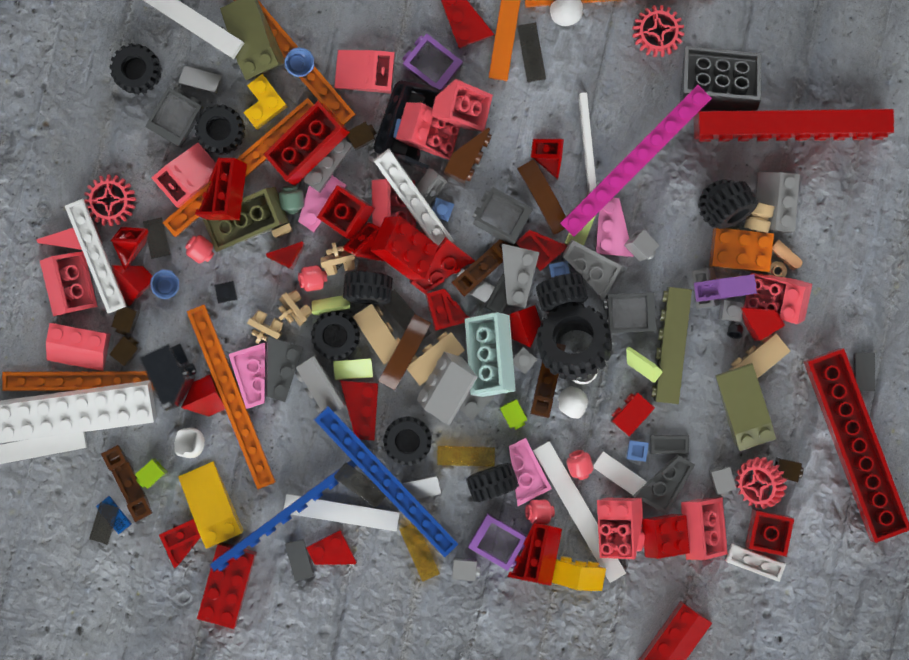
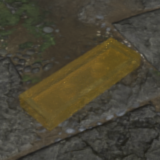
(466, 456)
(419, 552)

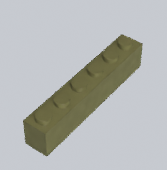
(672, 344)

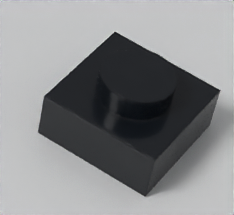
(225, 292)

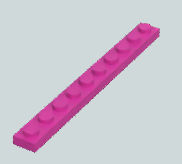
(635, 160)

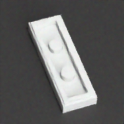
(618, 473)
(755, 562)

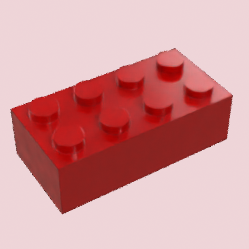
(306, 143)
(226, 589)

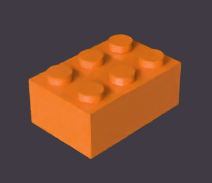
(741, 250)

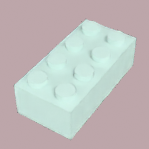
(490, 354)

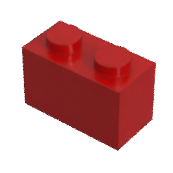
(632, 413)

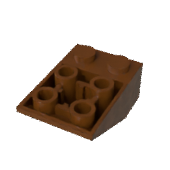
(464, 158)

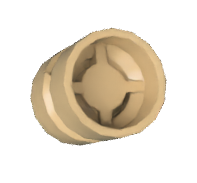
(760, 217)

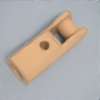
(786, 255)

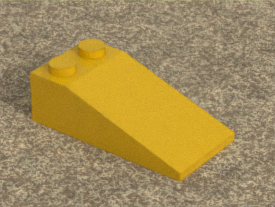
(210, 505)

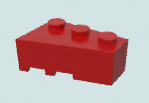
(225, 191)
(539, 555)

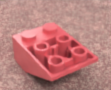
(365, 70)
(427, 132)
(185, 175)
(784, 294)
(619, 527)

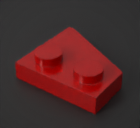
(547, 247)
(444, 310)
(180, 541)
(331, 550)

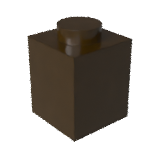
(361, 135)
(125, 320)
(125, 350)
(792, 469)

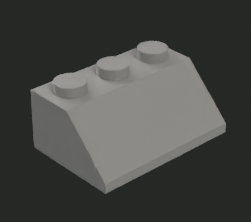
(782, 192)
(319, 385)
(447, 387)

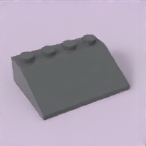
(725, 75)

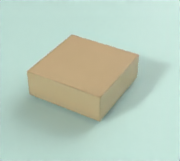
(281, 231)

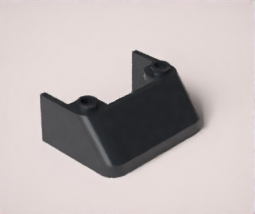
(403, 93)
(169, 374)

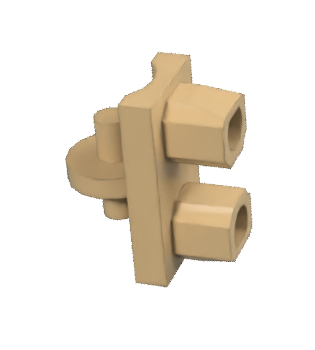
(329, 262)
(299, 315)
(257, 322)

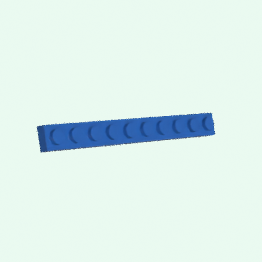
(385, 481)
(283, 517)

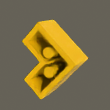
(269, 103)
(579, 574)

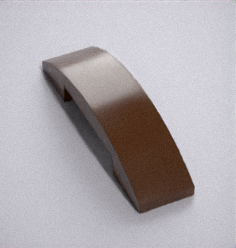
(543, 195)
(480, 268)
(404, 352)
(545, 390)
(126, 480)

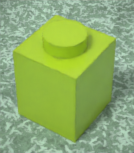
(513, 414)
(150, 473)

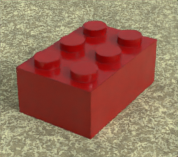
(404, 247)

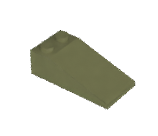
(260, 50)
(258, 215)
(745, 407)

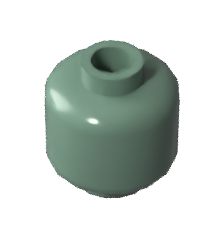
(291, 199)

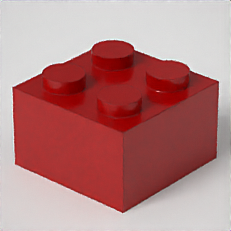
(345, 212)
(769, 532)
(665, 536)

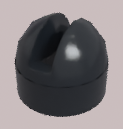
(735, 331)

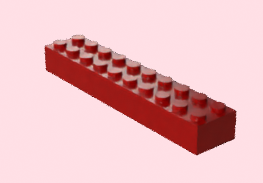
(793, 124)
(857, 445)

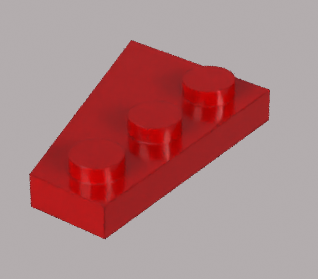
(465, 22)
(447, 261)
(362, 407)

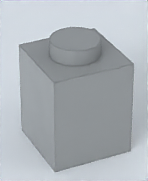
(642, 245)
(730, 310)
(524, 360)
(722, 480)
(465, 569)

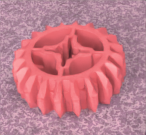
(661, 48)
(110, 192)
(766, 474)

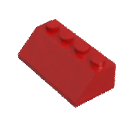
(677, 635)

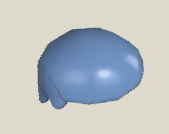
(299, 62)
(164, 284)

